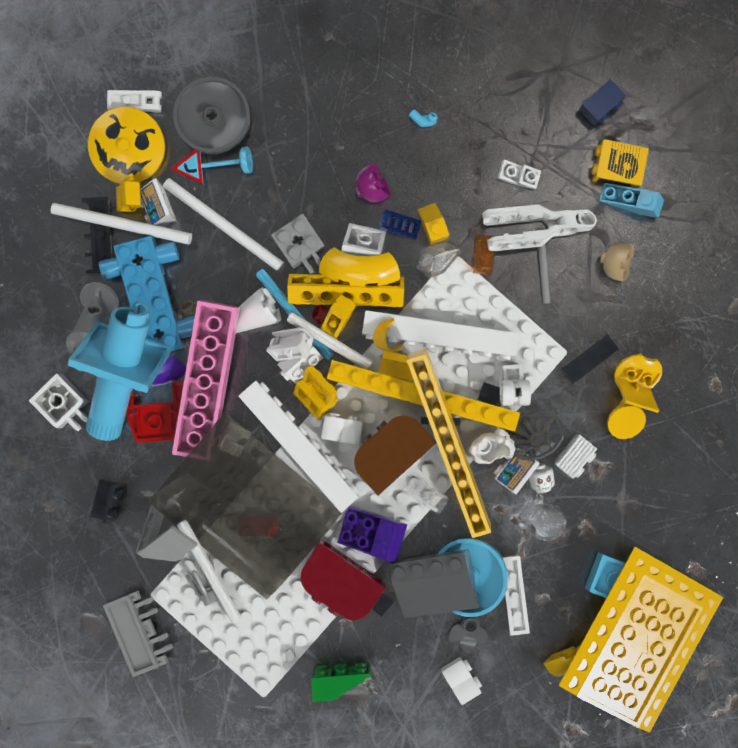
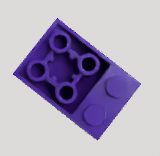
(372, 534)

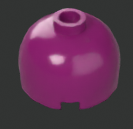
(371, 185)

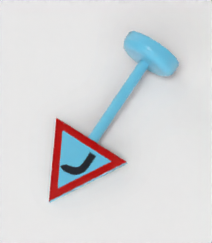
(192, 166)

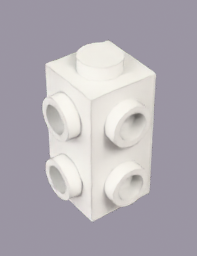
(295, 368)

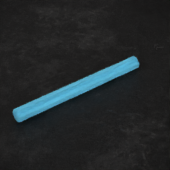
(289, 308)

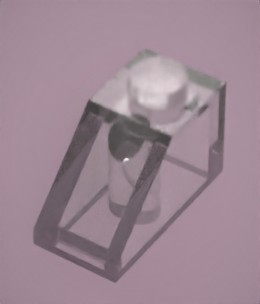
(437, 258)

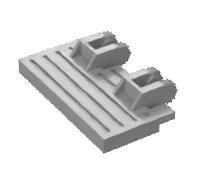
(135, 634)

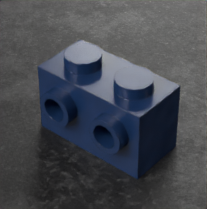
(602, 102)

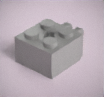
(299, 254)

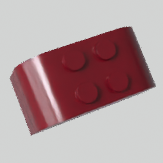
(340, 583)

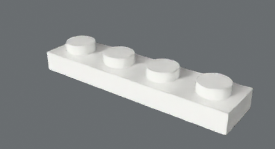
(515, 597)

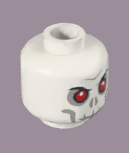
(542, 478)

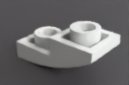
(519, 175)

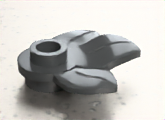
(468, 636)

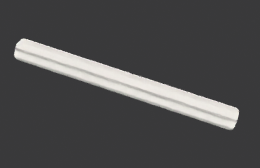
(211, 574)

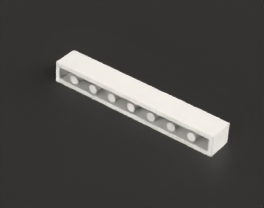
(444, 335)
(300, 448)

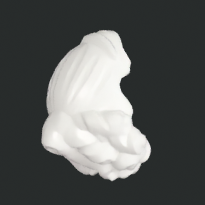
(492, 447)

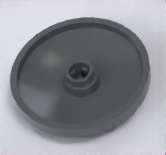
(211, 115)

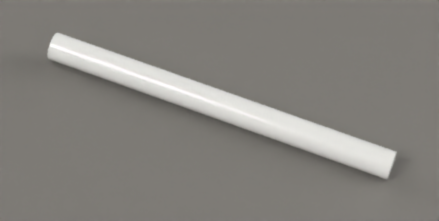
(121, 223)
(223, 224)

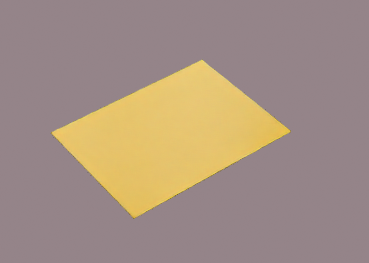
(641, 640)

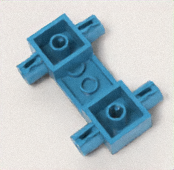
(148, 286)

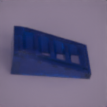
(391, 229)

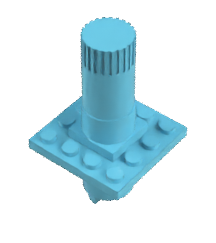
(120, 361)

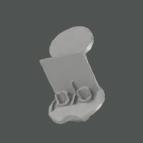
(98, 304)

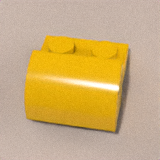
(316, 392)

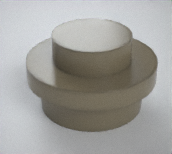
(188, 308)

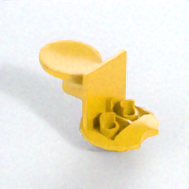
(635, 379)

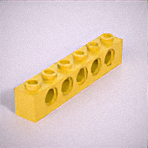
(322, 291)

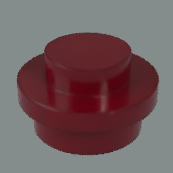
(319, 313)

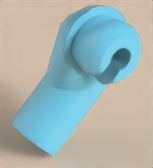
(423, 121)

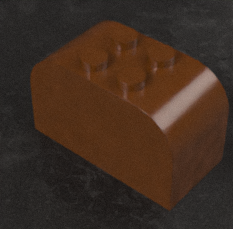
(391, 451)

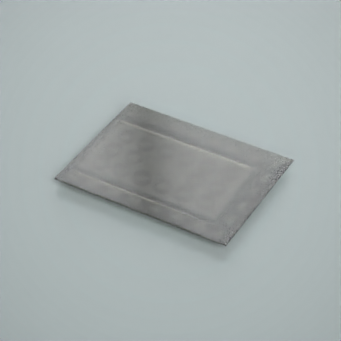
(246, 506)

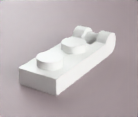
(134, 99)

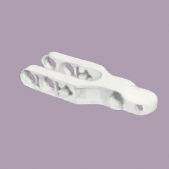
(558, 224)

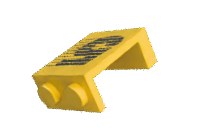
(620, 163)

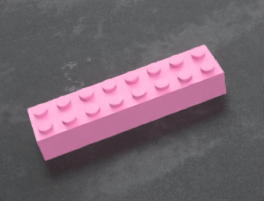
(205, 373)

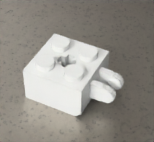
(57, 414)

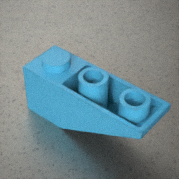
(632, 199)

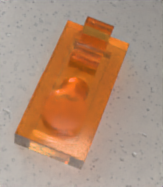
(483, 257)

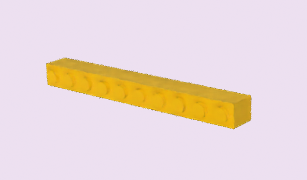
(408, 392)
(449, 442)

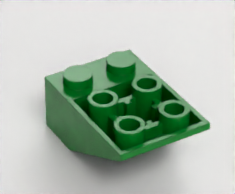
(333, 682)

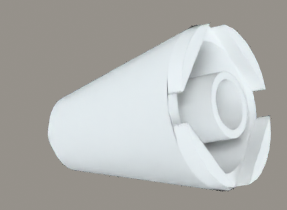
(258, 311)

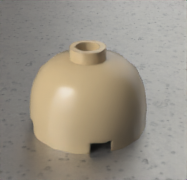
(617, 261)

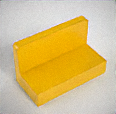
(395, 366)

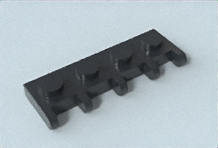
(100, 235)

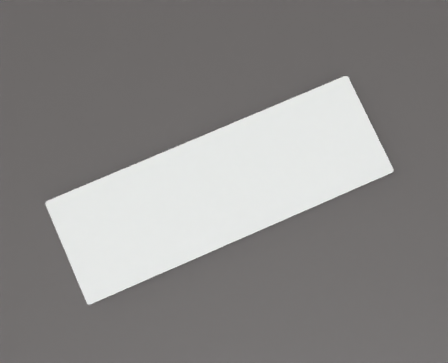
(286, 624)

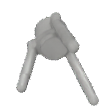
(206, 594)

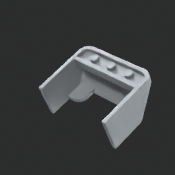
(163, 539)

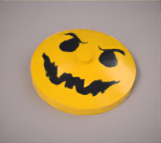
(126, 145)

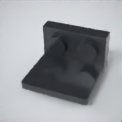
(107, 501)

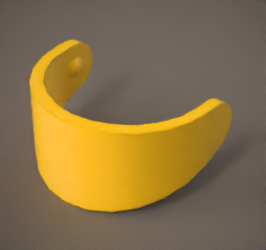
(379, 336)

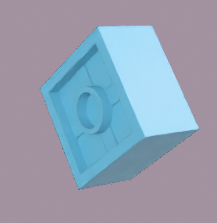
(603, 574)

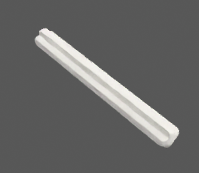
(330, 342)

